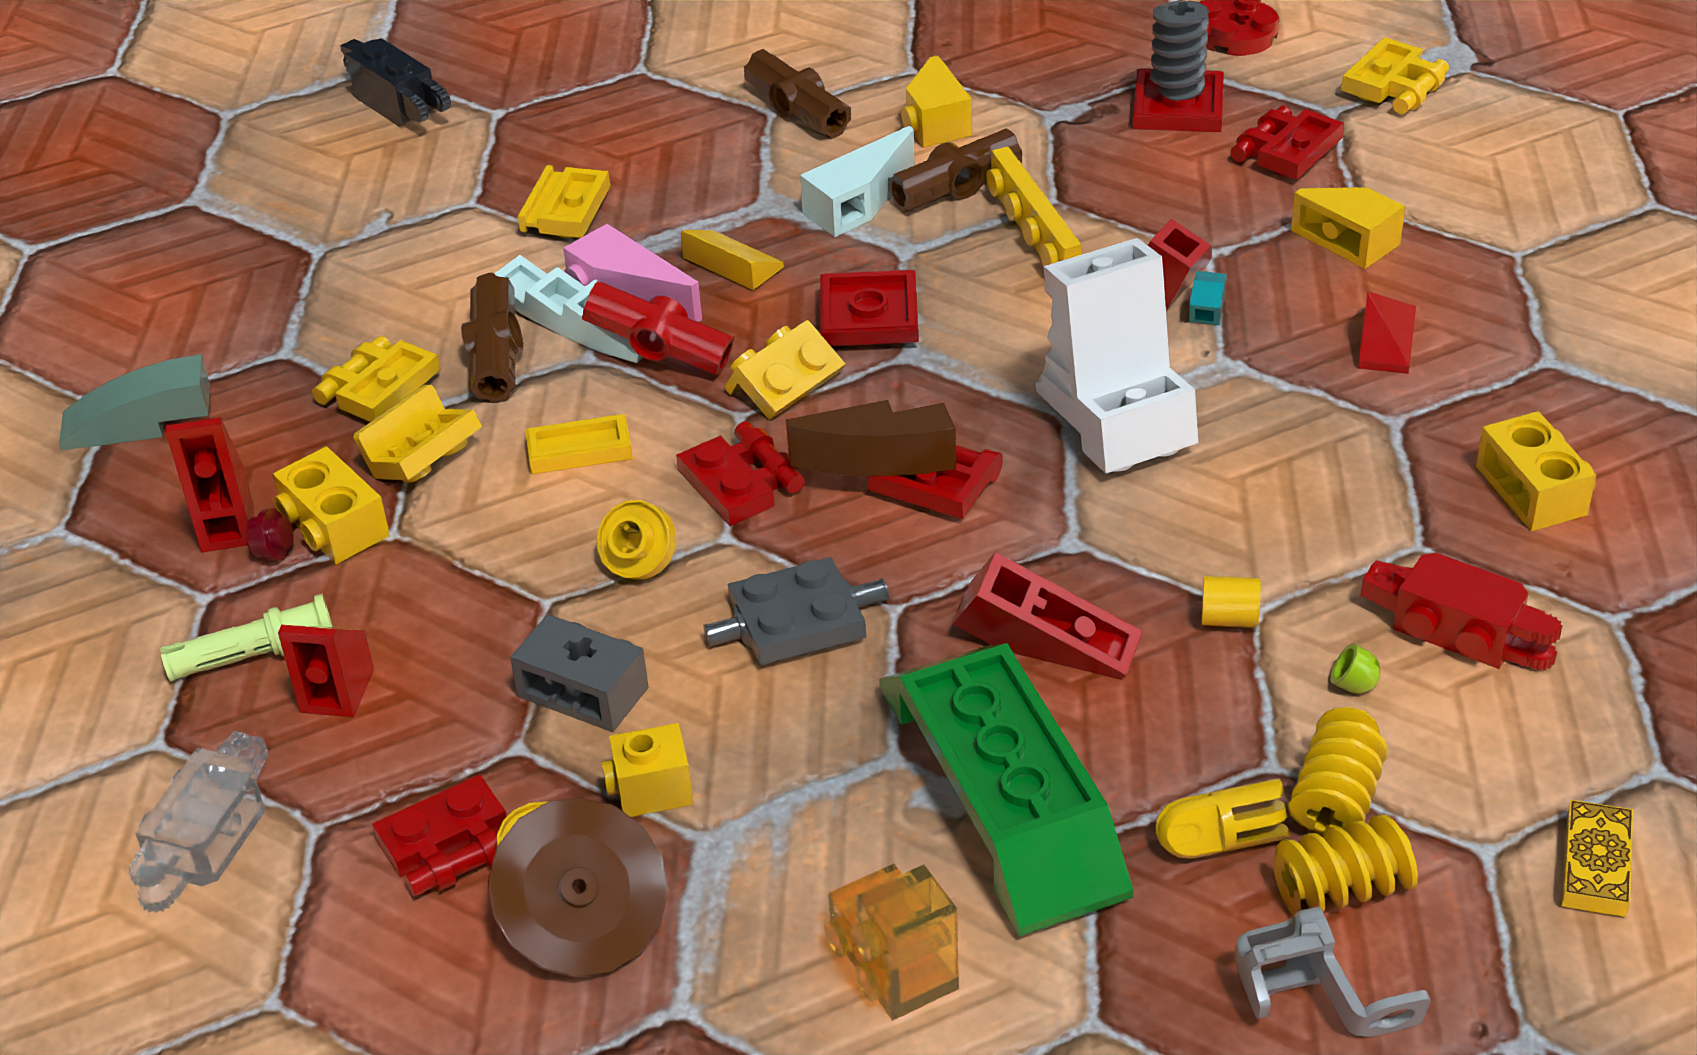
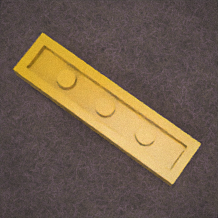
(1030, 208)

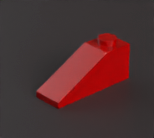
(212, 483)
(1044, 620)

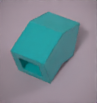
(1207, 298)

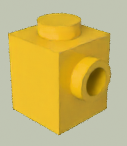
(649, 770)

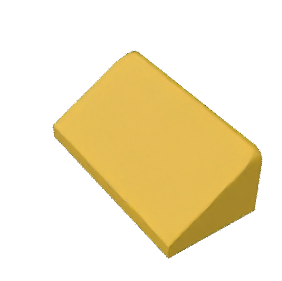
(729, 257)

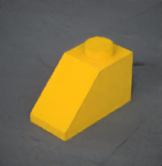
(937, 105)
(1349, 222)

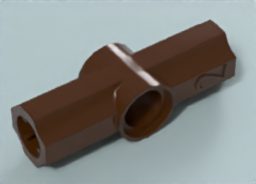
(797, 93)
(949, 171)
(492, 337)

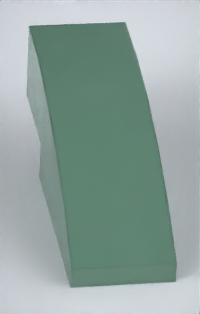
(137, 404)

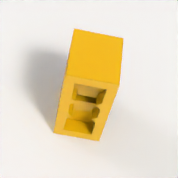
(1535, 471)
(330, 505)

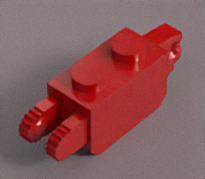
(1464, 611)

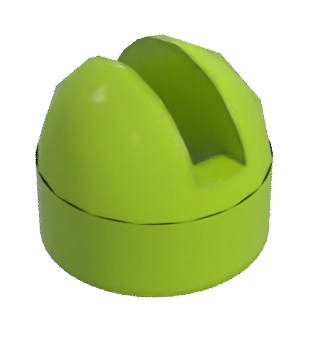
(1356, 670)

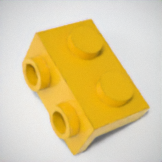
(785, 370)
(414, 435)

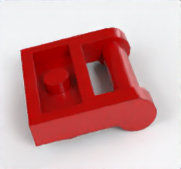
(948, 490)

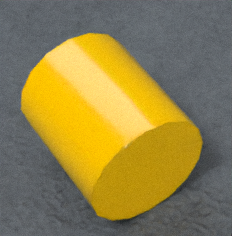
(1231, 601)

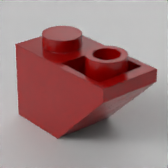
(1182, 257)

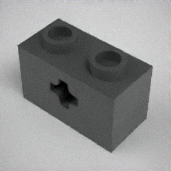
(580, 672)

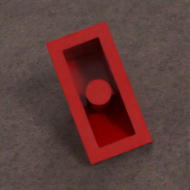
(327, 667)

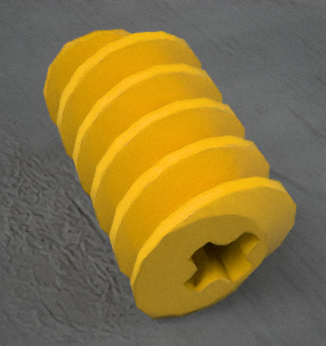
(1339, 771)
(1342, 861)

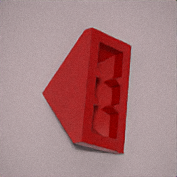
(1387, 334)

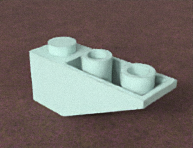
(856, 184)

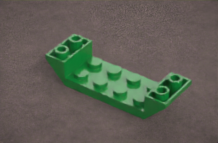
(1018, 784)

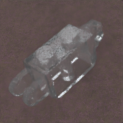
(199, 821)

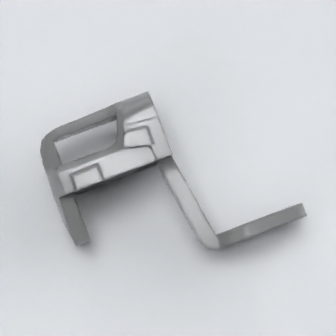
(1309, 948)

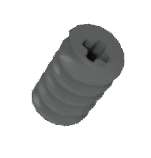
(1179, 48)

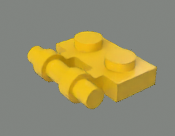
(1397, 72)
(377, 377)

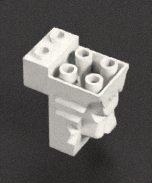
(1112, 357)

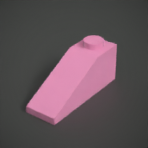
(631, 268)

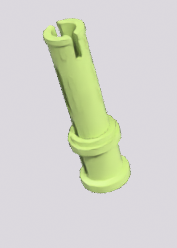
(240, 641)

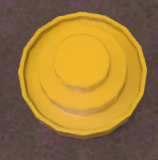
(636, 540)

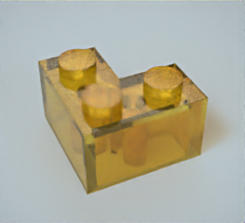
(897, 936)

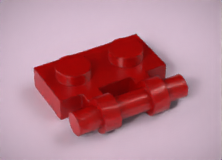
(1288, 142)
(729, 483)
(442, 835)

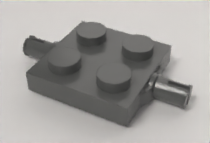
(796, 611)

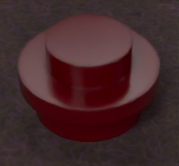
(269, 535)

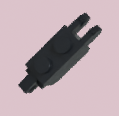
(392, 81)

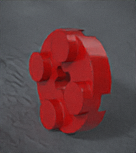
(1241, 26)

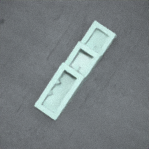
(558, 304)

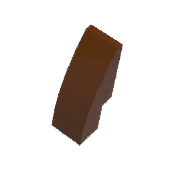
(874, 440)

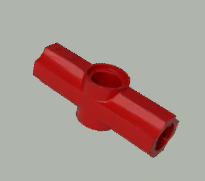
(658, 328)

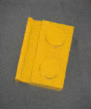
(564, 201)

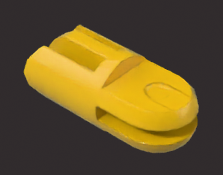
(1223, 820)

